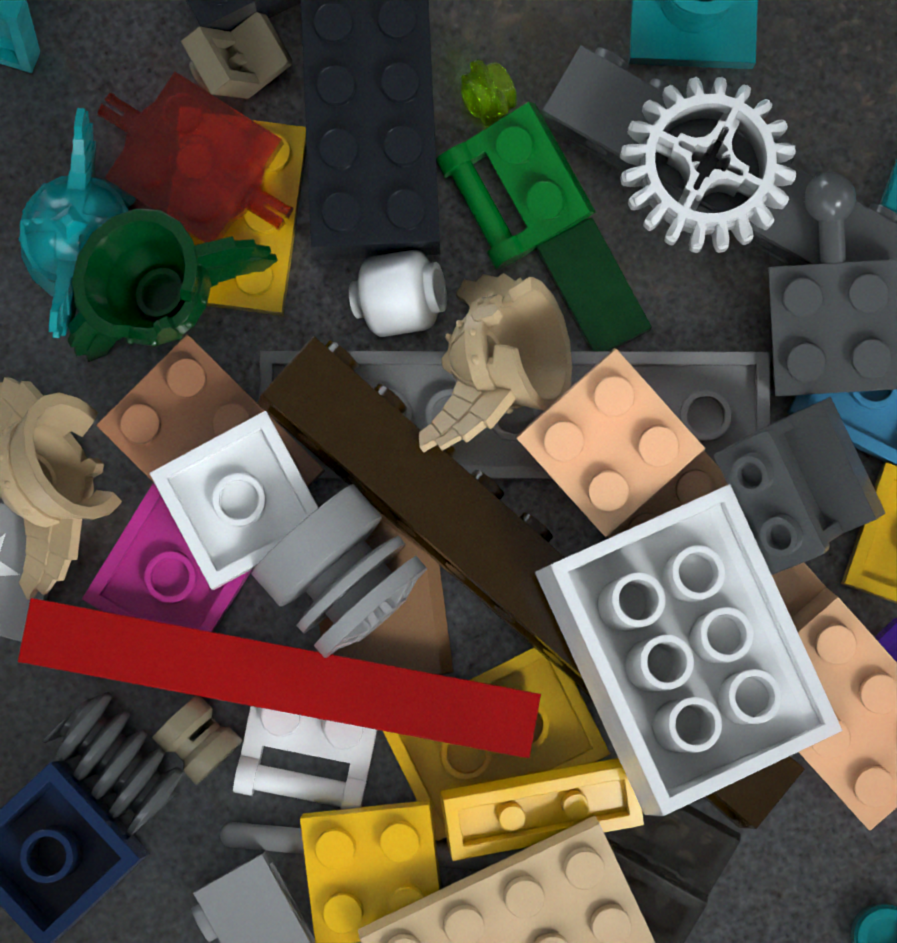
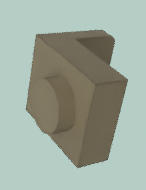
(237, 60)

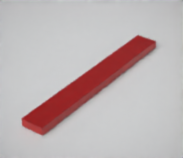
(279, 678)

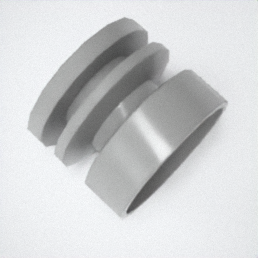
(339, 571)

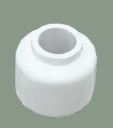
(398, 293)

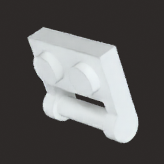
(308, 737)

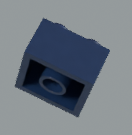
(60, 853)

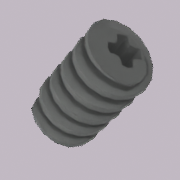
(115, 760)

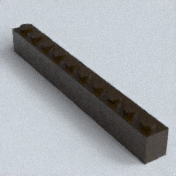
(453, 519)

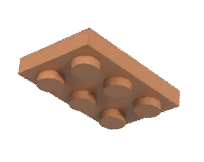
(184, 406)

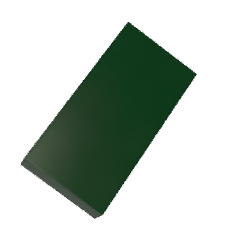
(593, 287)

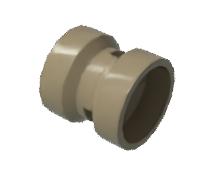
(208, 750)

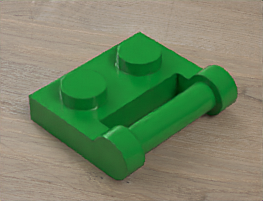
(533, 175)

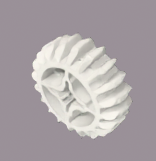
(680, 150)

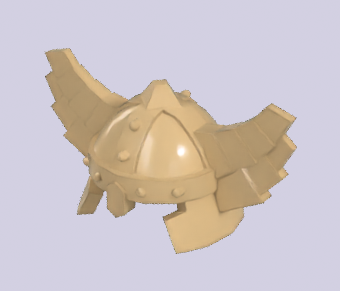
(503, 356)
(48, 478)

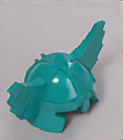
(61, 221)

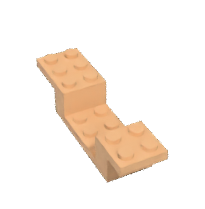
(633, 460)

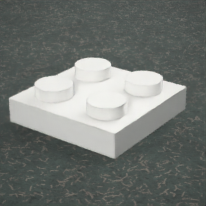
(235, 498)

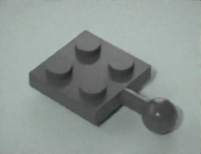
(837, 316)

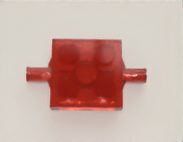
(195, 159)

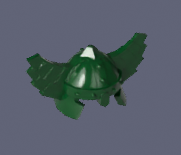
(150, 280)

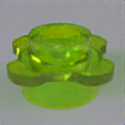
(488, 91)

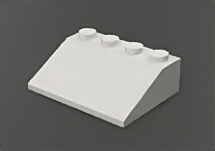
(688, 652)

